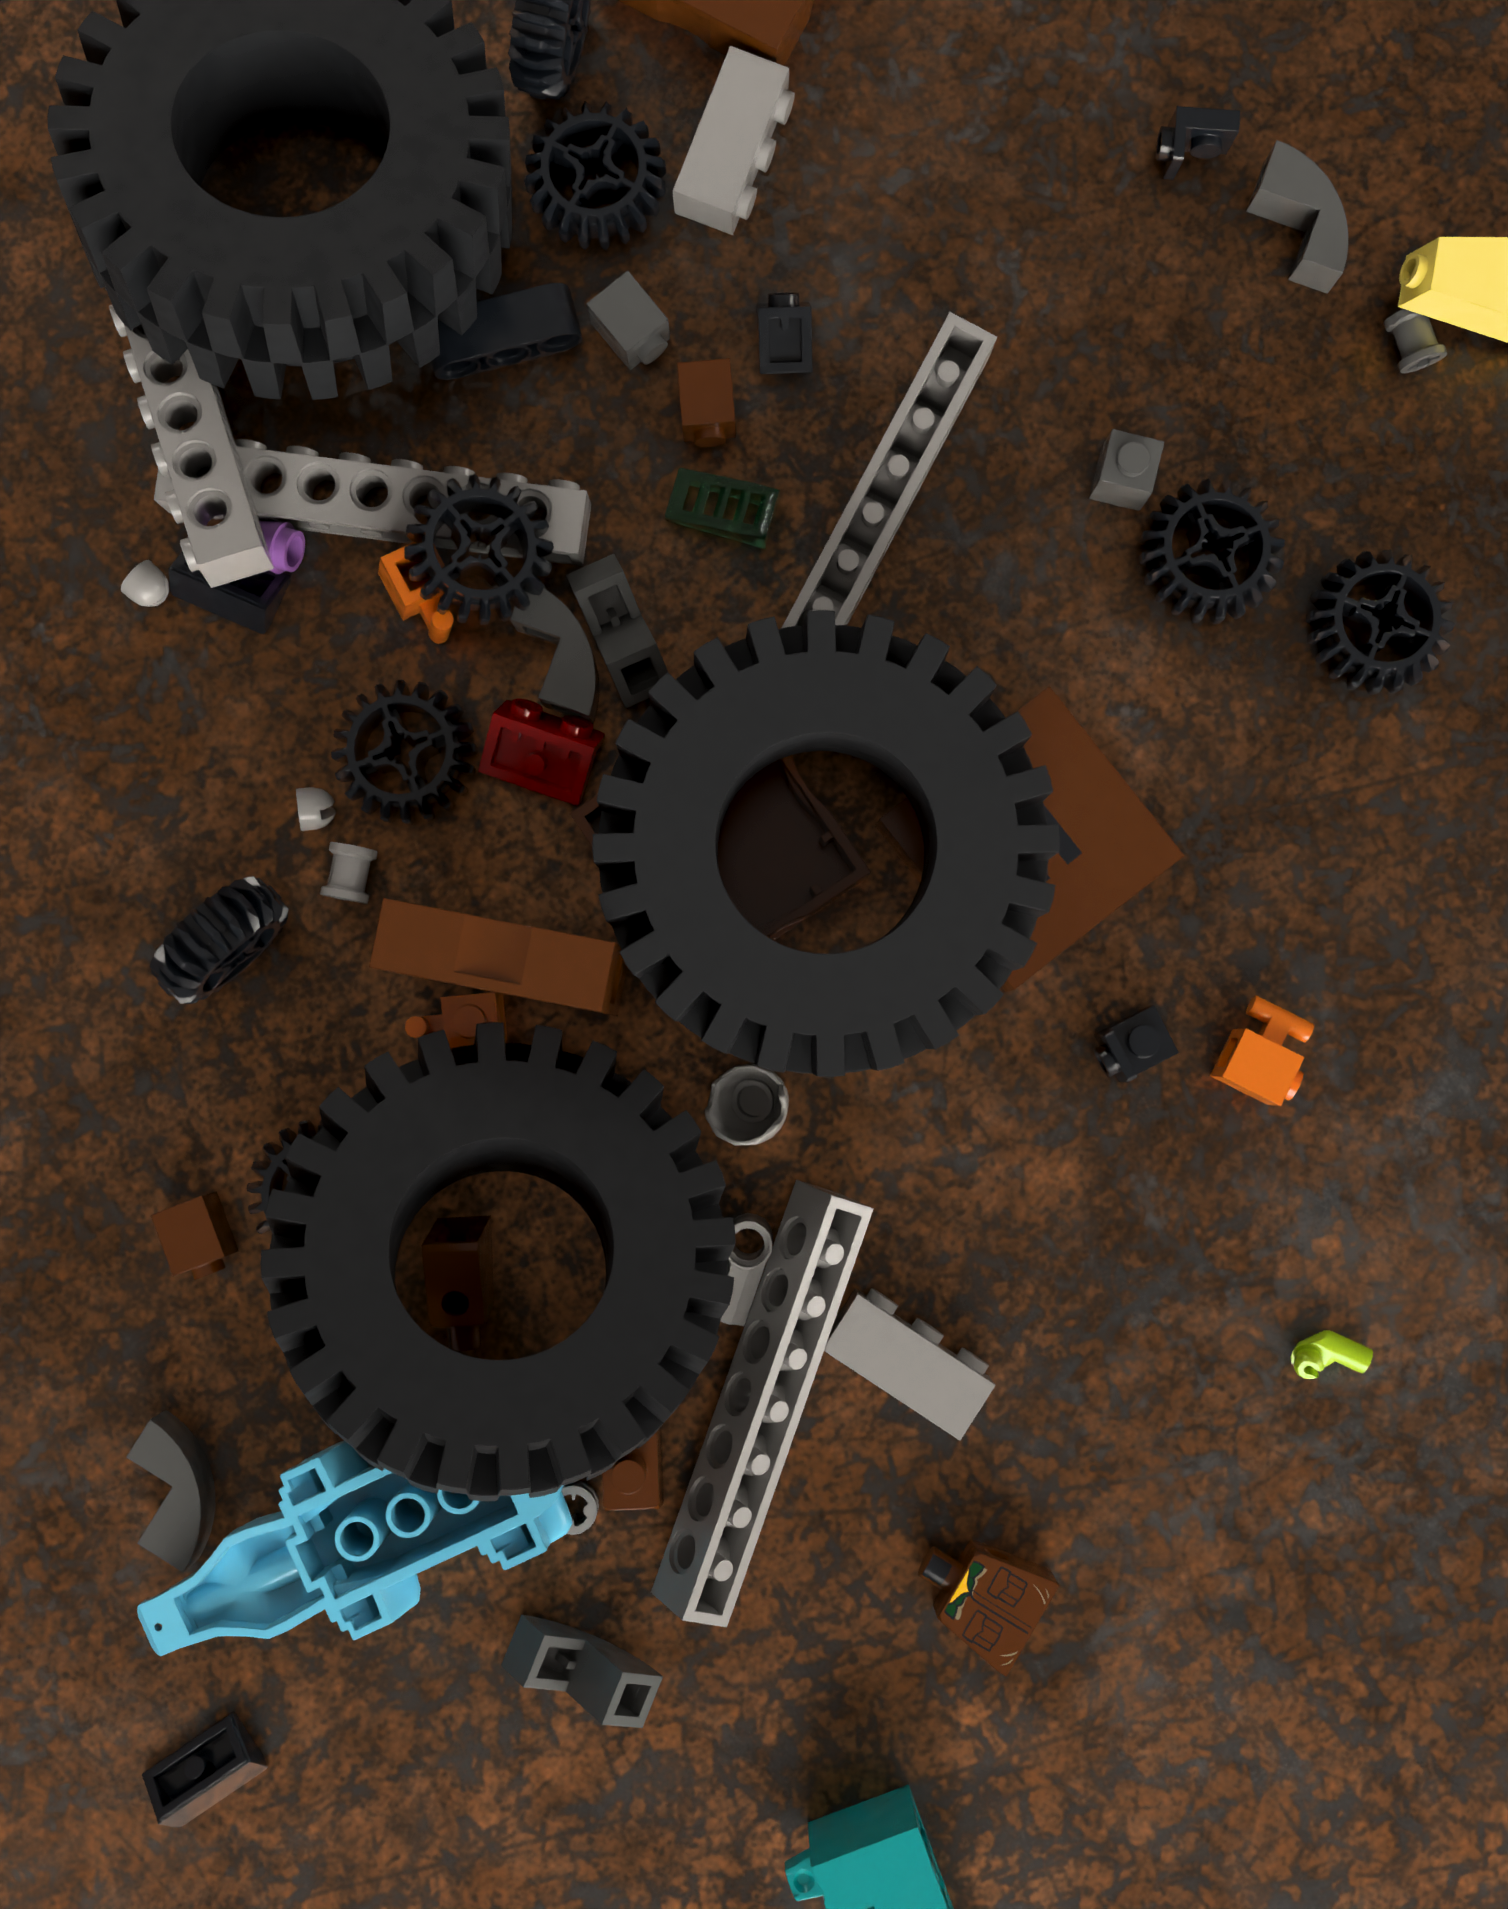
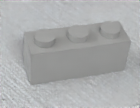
(733, 141)
(909, 1361)

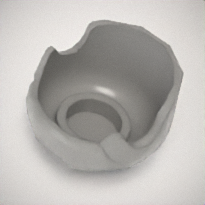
(747, 1105)

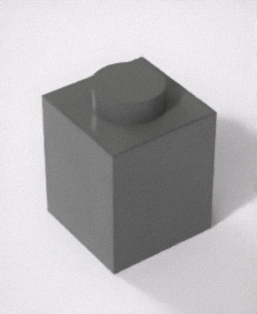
(629, 321)
(1126, 470)

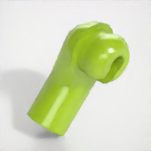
(1326, 1348)

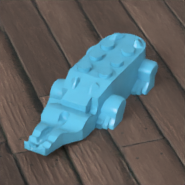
(346, 1546)

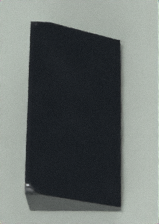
(244, 601)
(203, 1772)

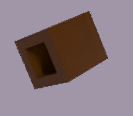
(706, 401)
(195, 1236)

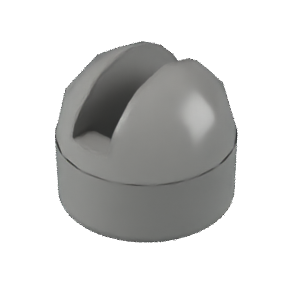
(146, 585)
(314, 808)

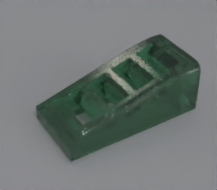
(735, 529)

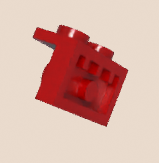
(540, 750)

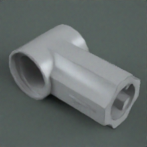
(746, 1269)

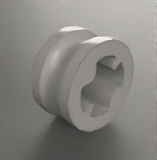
(590, 1508)

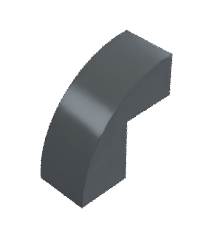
(1303, 197)
(618, 628)
(573, 675)
(188, 1511)
(592, 1671)

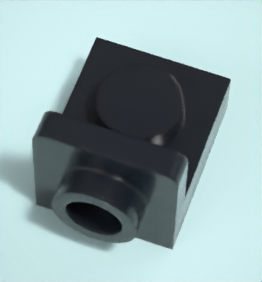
(1198, 131)
(784, 334)
(1134, 1045)

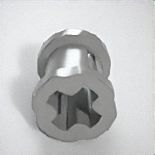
(348, 872)

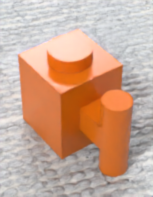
(406, 594)
(460, 1018)
(1259, 1061)

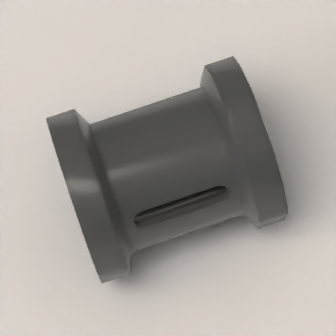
(1414, 340)

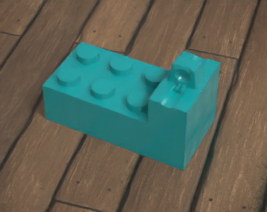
(870, 1858)

